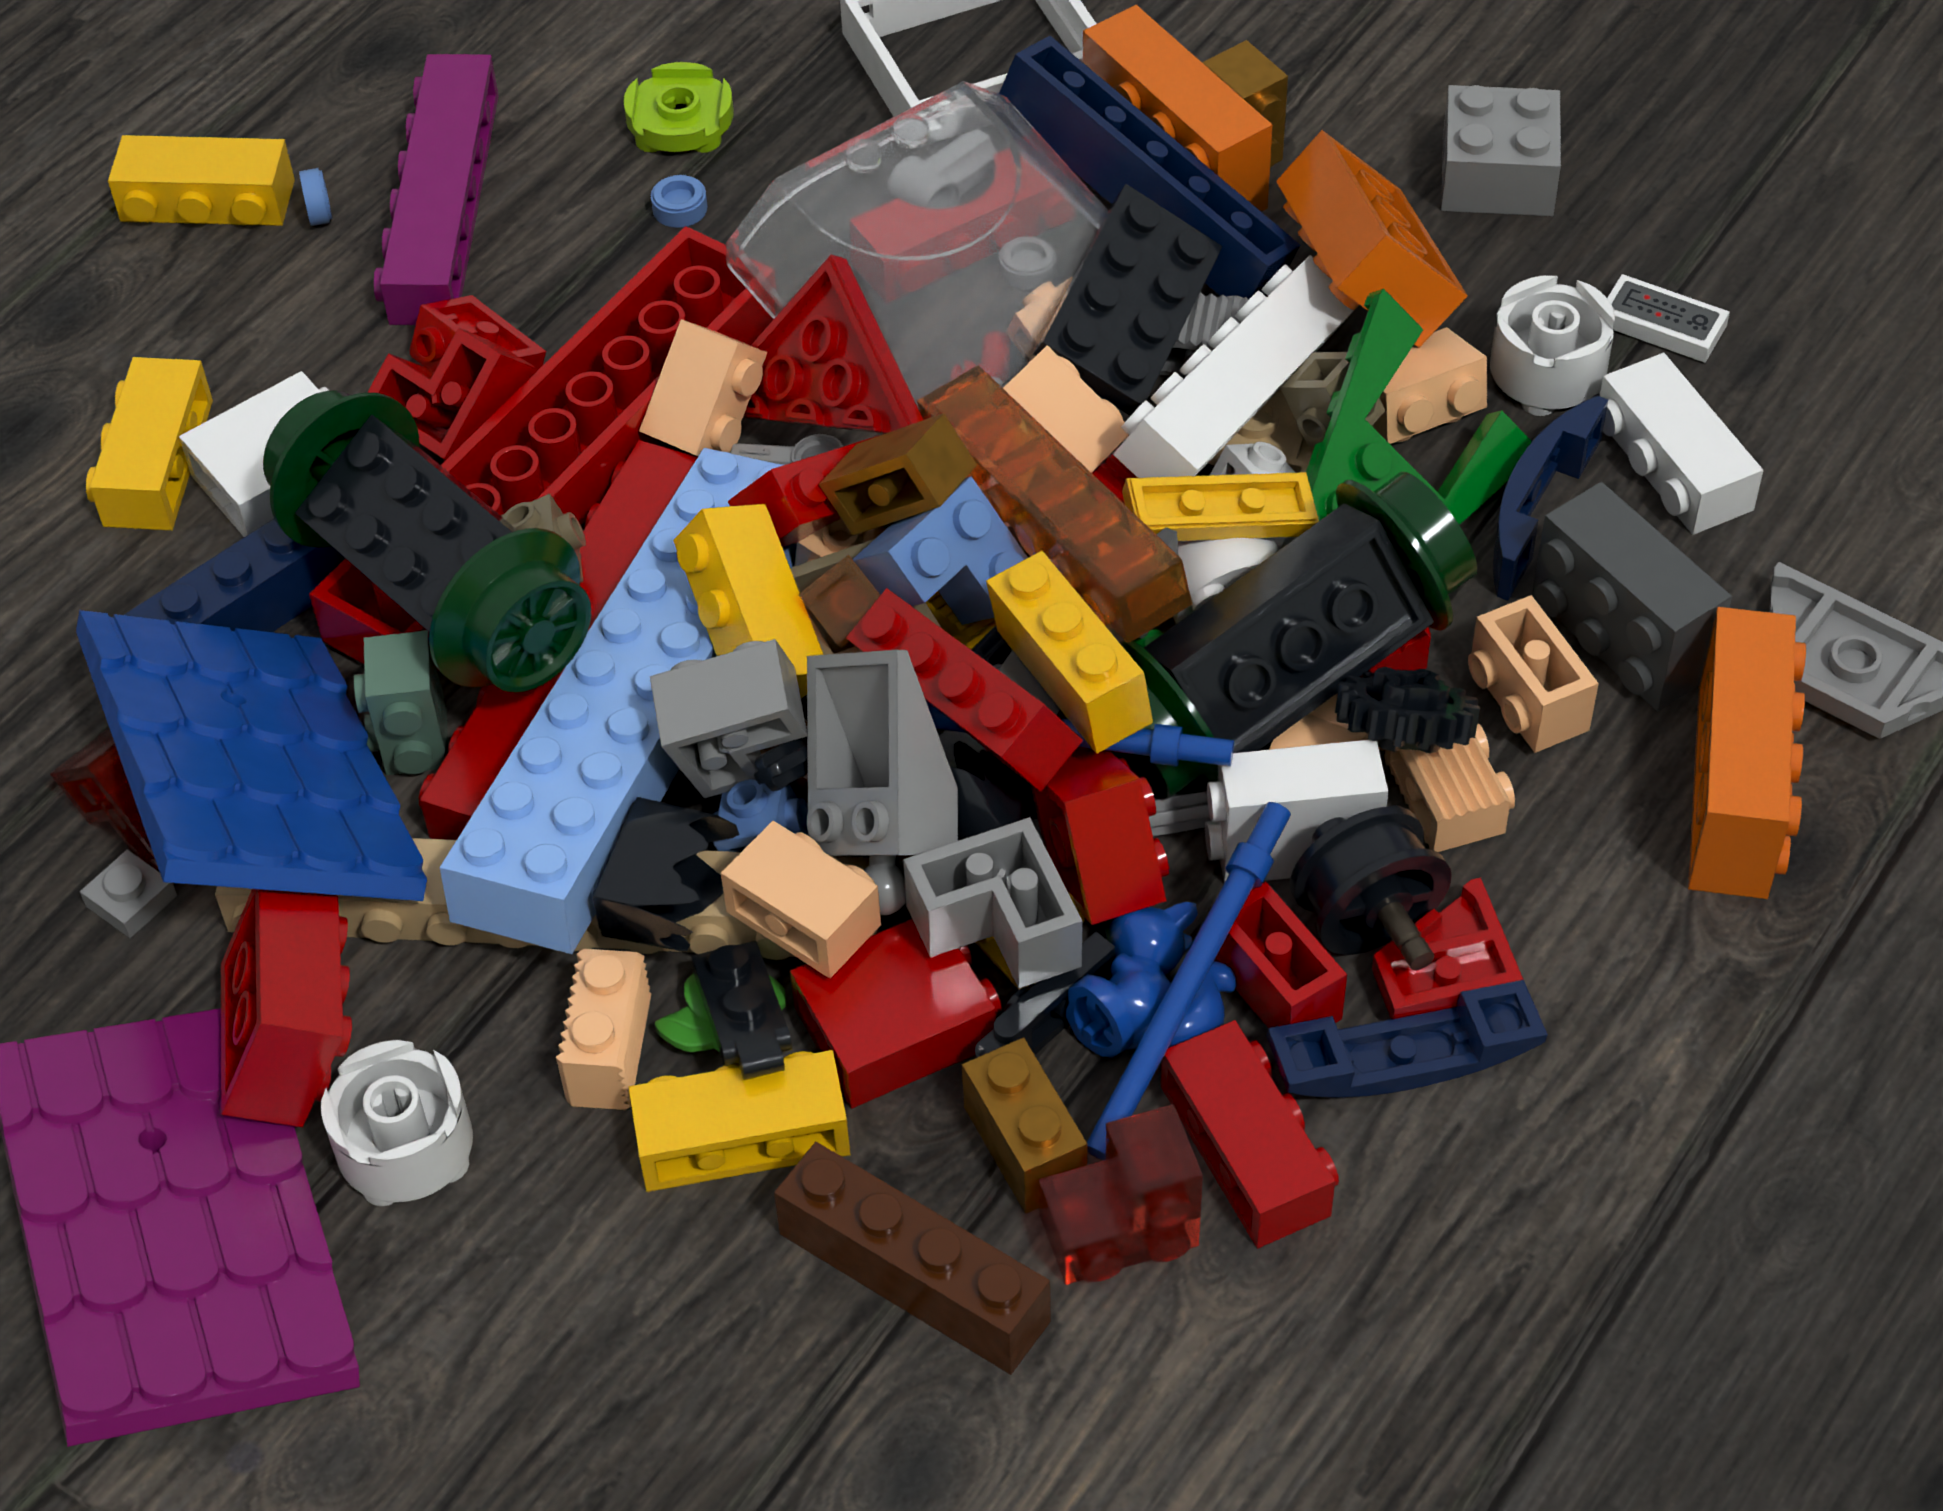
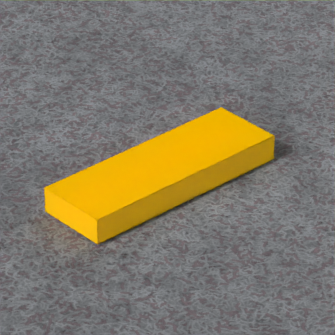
(1224, 505)

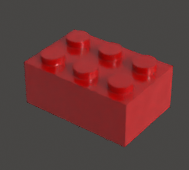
(282, 1006)

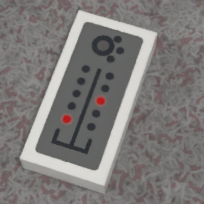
(1666, 318)

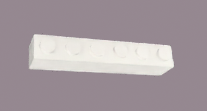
(1236, 378)

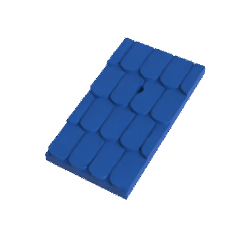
(248, 759)

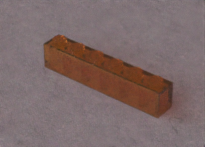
(1062, 508)

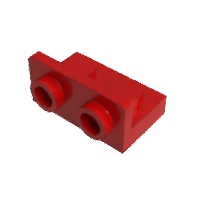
(441, 319)

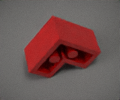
(460, 394)

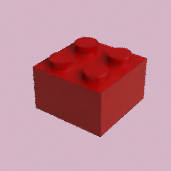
(1101, 835)

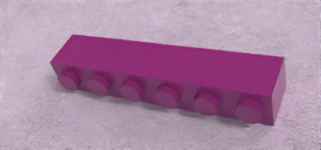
(439, 185)

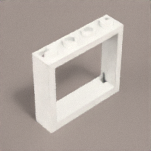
(891, 16)

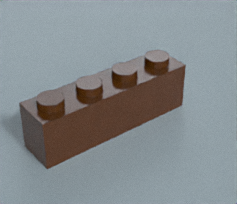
(913, 1257)

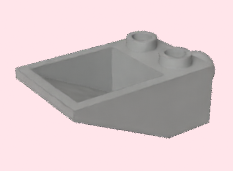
(875, 766)

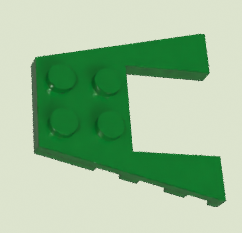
(1361, 454)

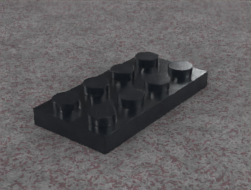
(1130, 298)

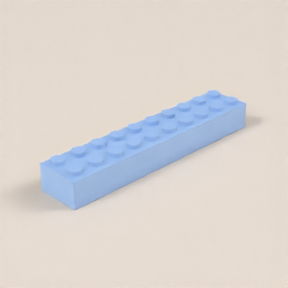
(594, 745)

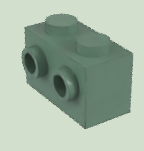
(403, 703)

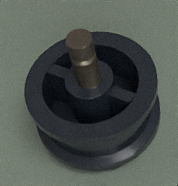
(1371, 883)

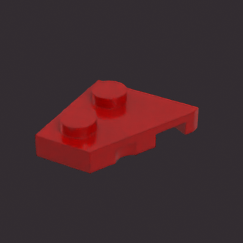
(1467, 952)

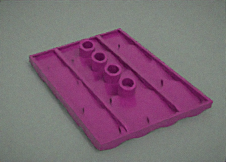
(165, 1237)

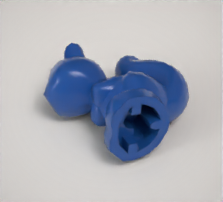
(1148, 945)

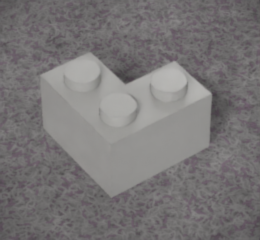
(727, 710)
(1000, 889)

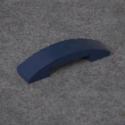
(1561, 447)
(1410, 1050)

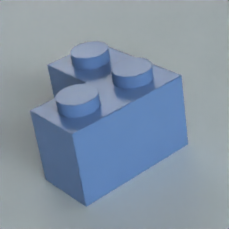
(944, 552)

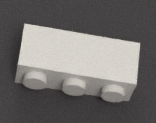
(1679, 444)

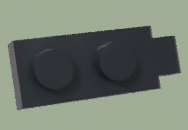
(743, 1008)
(1041, 1011)

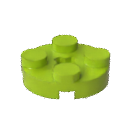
(660, 126)

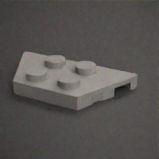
(1859, 658)

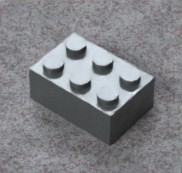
(1627, 594)

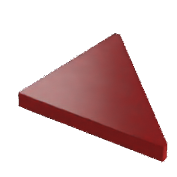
(830, 361)

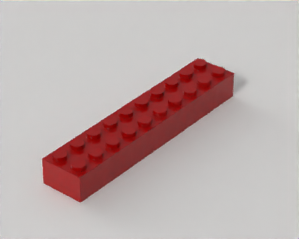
(571, 417)

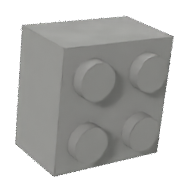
(1501, 150)

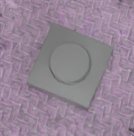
(128, 893)

